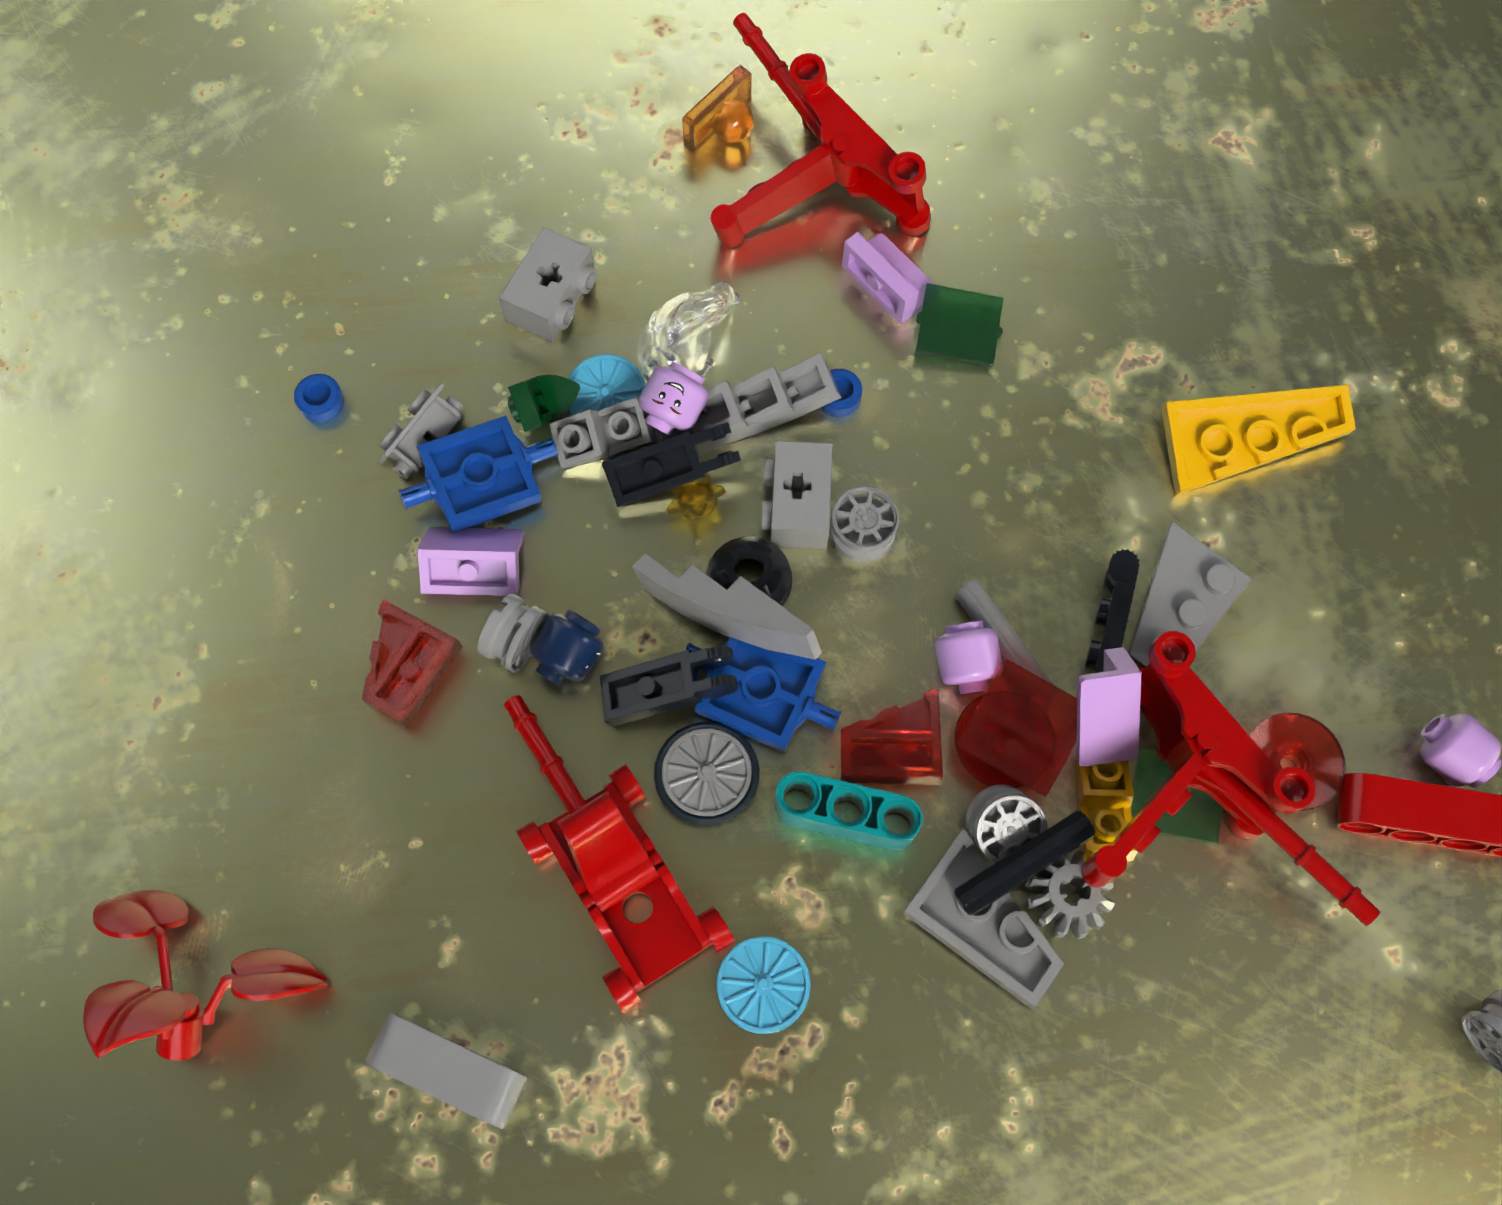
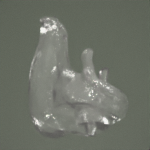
(681, 329)

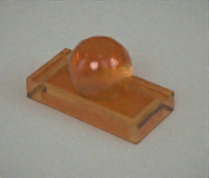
(721, 112)

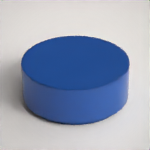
(850, 391)
(319, 398)

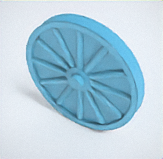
(605, 382)
(763, 984)

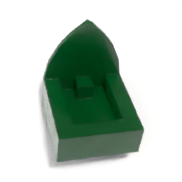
(541, 399)

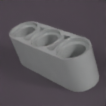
(446, 1070)

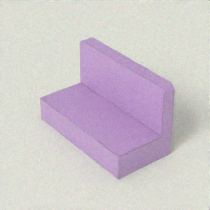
(885, 274)
(470, 561)
(1109, 711)

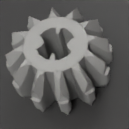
(1079, 914)

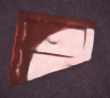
(406, 663)
(895, 745)

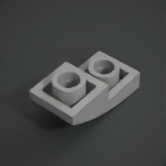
(602, 433)

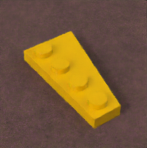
(1241, 432)

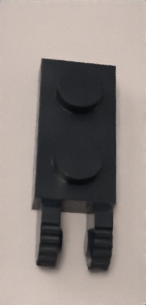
(665, 465)
(1115, 609)
(665, 685)

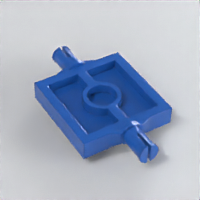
(479, 474)
(772, 694)

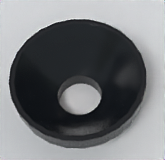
(777, 574)

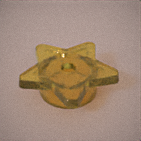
(696, 498)

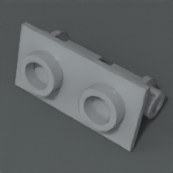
(432, 416)

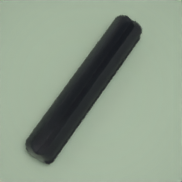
(1024, 862)

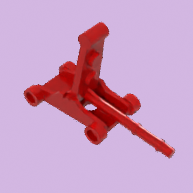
(846, 153)
(1219, 758)
(610, 860)

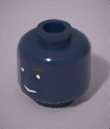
(566, 647)

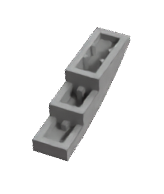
(764, 401)
(737, 612)

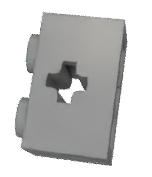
(548, 285)
(802, 469)

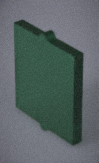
(959, 325)
(1198, 817)

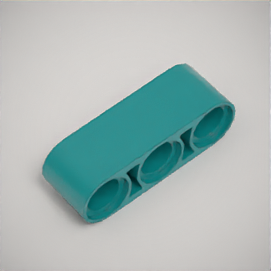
(872, 802)

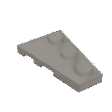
(1186, 593)
(996, 939)

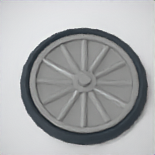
(706, 773)

